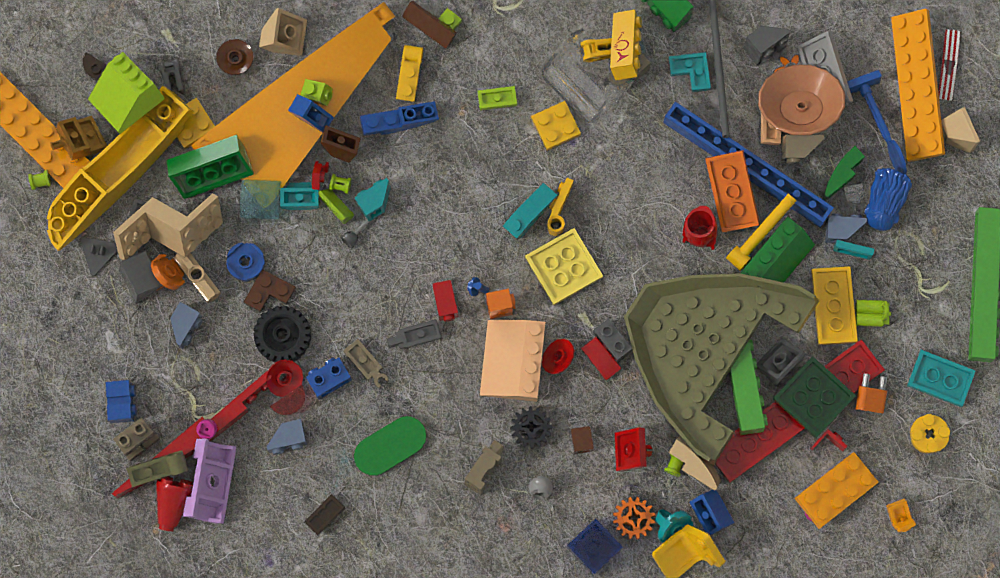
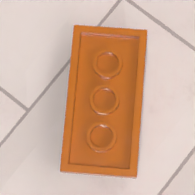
(732, 191)

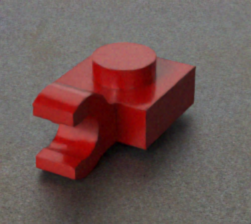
(318, 174)

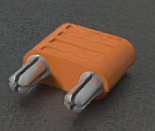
(870, 398)

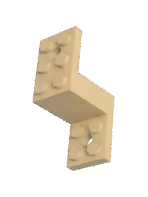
(168, 227)

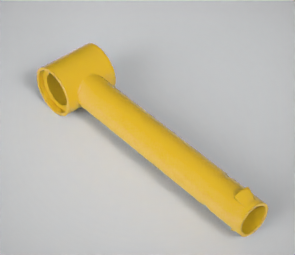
(740, 255)

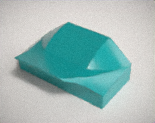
(299, 196)

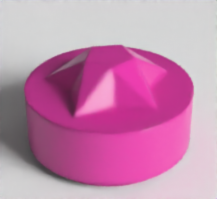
(206, 429)

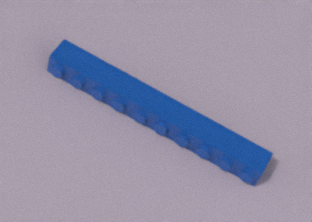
(759, 171)

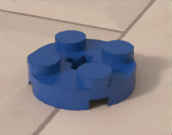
(246, 251)

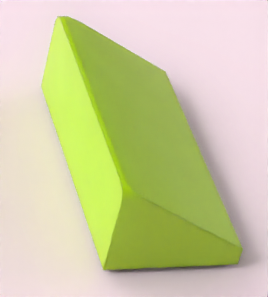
(335, 204)

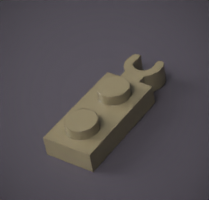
(365, 362)

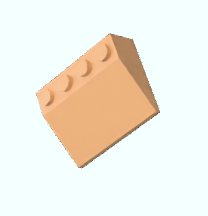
(512, 359)

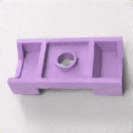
(207, 501)

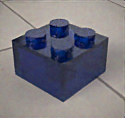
(594, 547)

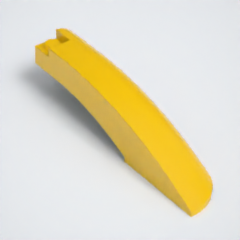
(115, 169)

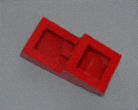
(600, 358)

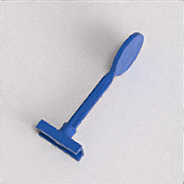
(863, 85)

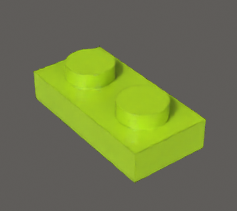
(497, 98)

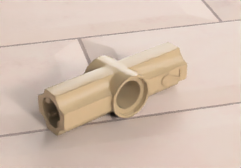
(204, 283)

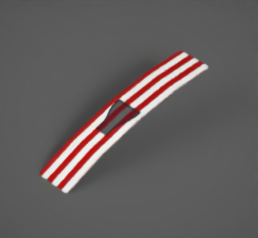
(949, 64)

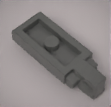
(416, 335)

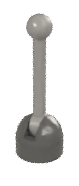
(350, 237)

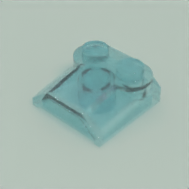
(259, 199)

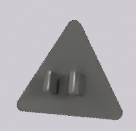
(97, 253)

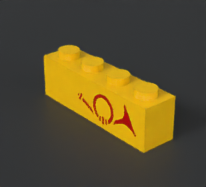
(625, 44)

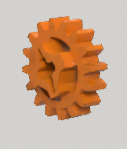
(625, 519)

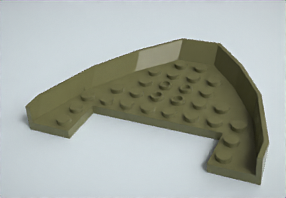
(692, 333)

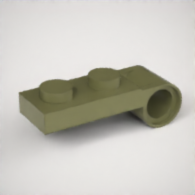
(157, 468)

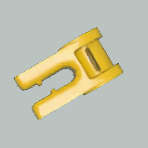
(592, 52)

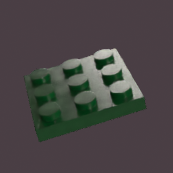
(814, 397)

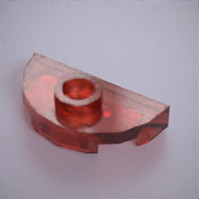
(290, 403)

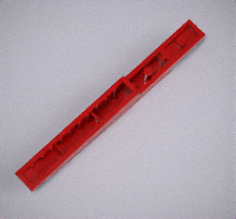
(224, 419)

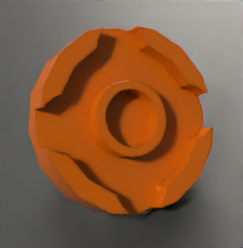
(167, 272)

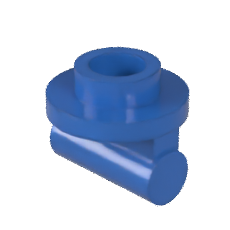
(475, 286)

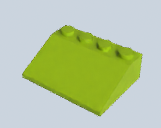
(124, 93)

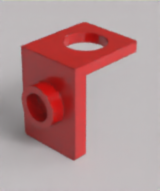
(834, 437)

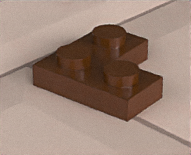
(266, 286)

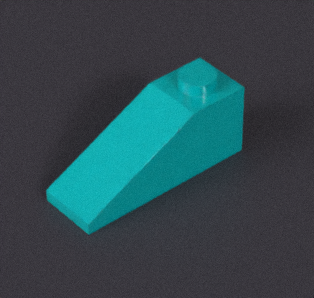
(530, 211)

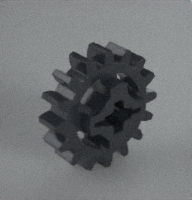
(522, 427)

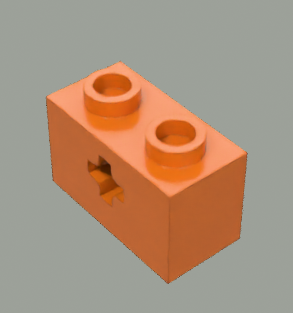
(500, 303)

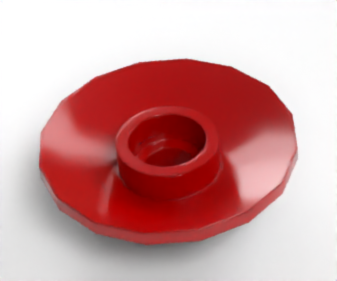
(558, 356)
(291, 381)

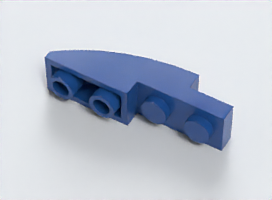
(400, 119)

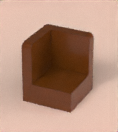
(582, 440)

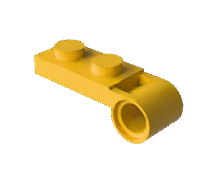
(409, 73)
(557, 206)

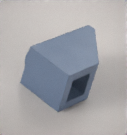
(842, 227)
(184, 322)
(288, 436)

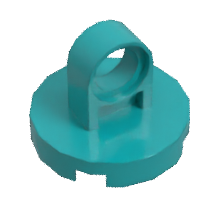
(671, 523)

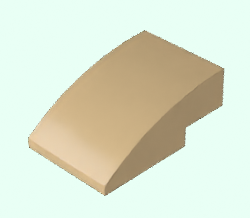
(695, 465)

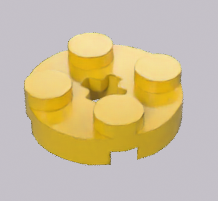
(940, 431)

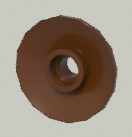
(231, 49)

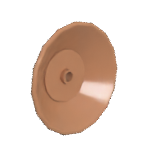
(801, 87)

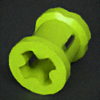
(335, 179)
(39, 180)
(674, 466)

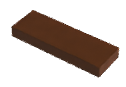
(429, 24)

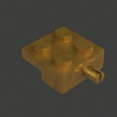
(79, 137)

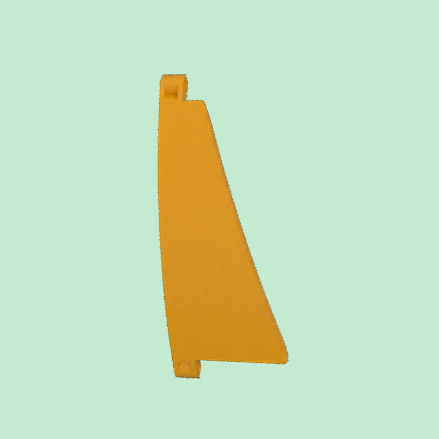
(272, 134)

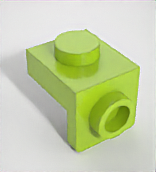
(317, 91)

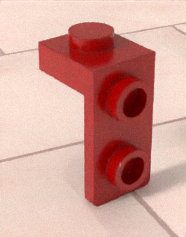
(445, 301)

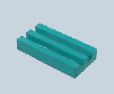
(853, 249)

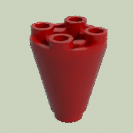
(171, 501)

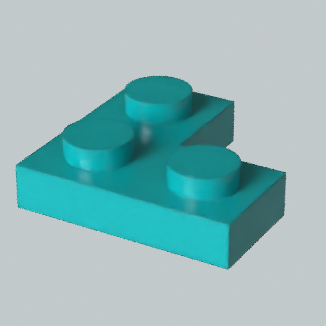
(693, 65)

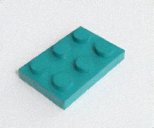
(941, 378)

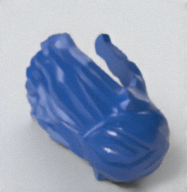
(887, 198)

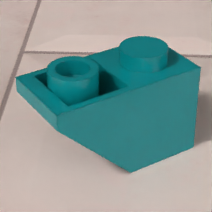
(374, 199)

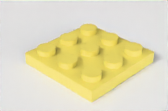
(563, 266)

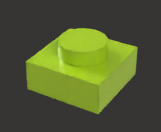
(450, 19)

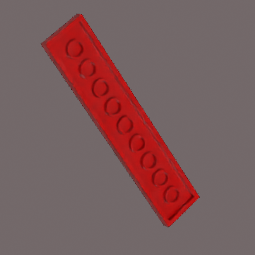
(747, 450)

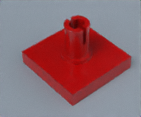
(631, 449)

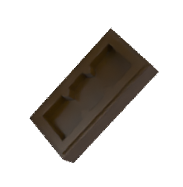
(324, 515)

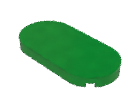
(390, 446)

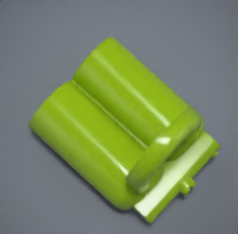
(872, 313)

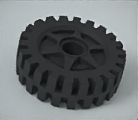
(278, 320)

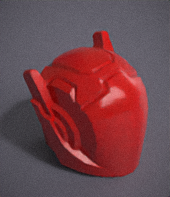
(700, 228)

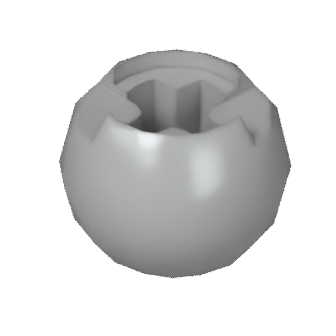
(540, 487)

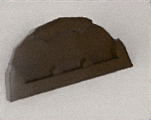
(93, 66)

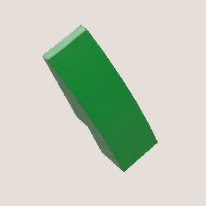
(843, 172)

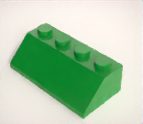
(672, 12)
(209, 167)
(780, 253)

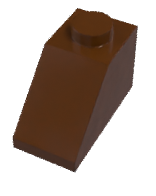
(340, 144)

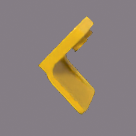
(685, 550)

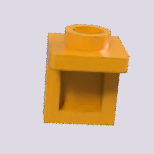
(900, 516)

